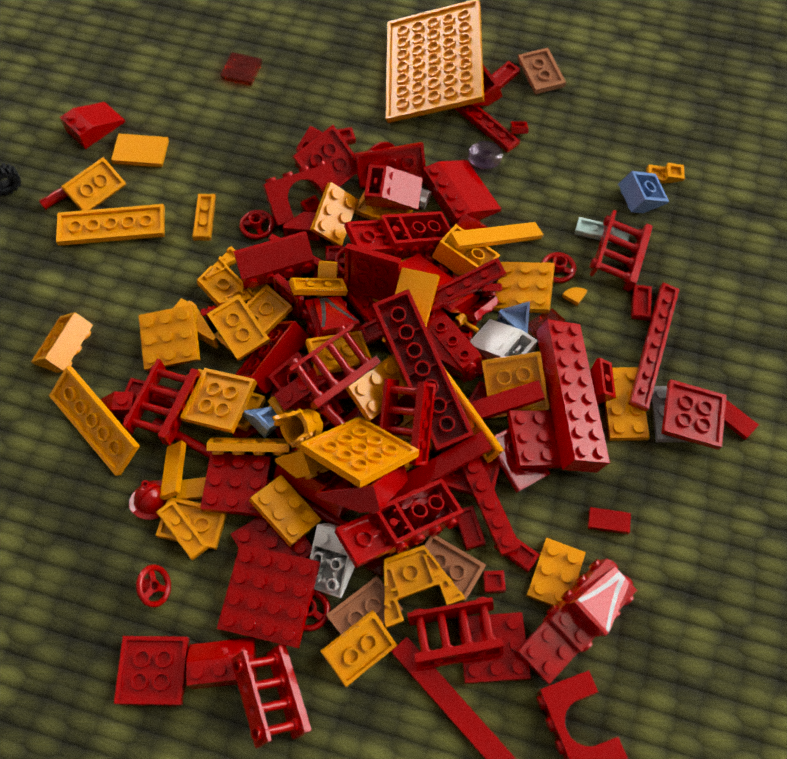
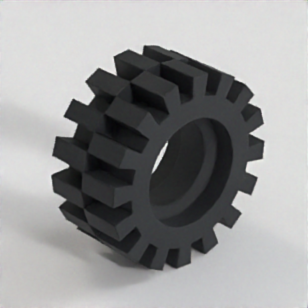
(13, 179)

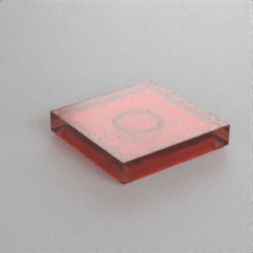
(241, 69)

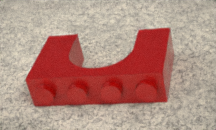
(277, 190)
(556, 701)

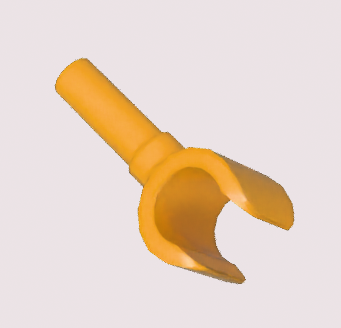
(461, 319)

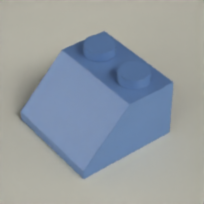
(642, 191)

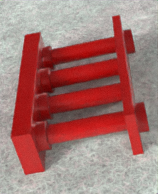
(638, 250)
(334, 384)
(422, 414)
(173, 421)
(455, 654)
(288, 690)

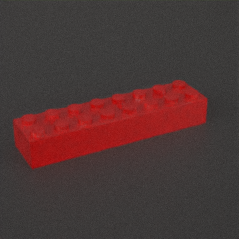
(419, 361)
(572, 397)

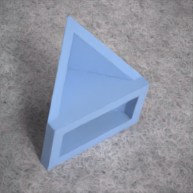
(515, 316)
(261, 420)

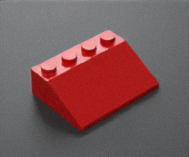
(459, 190)
(426, 264)
(370, 497)

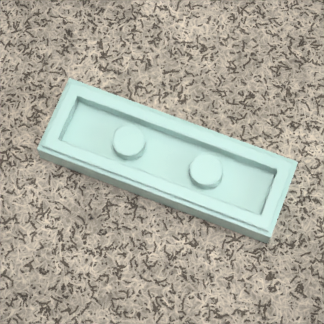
(594, 229)

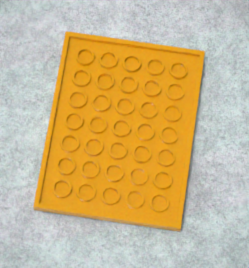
(434, 61)

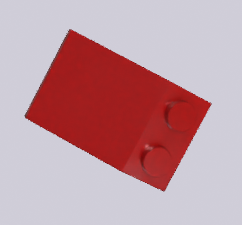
(91, 122)

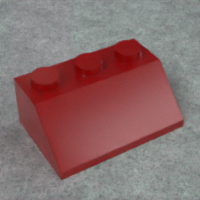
(211, 663)

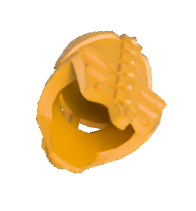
(299, 425)

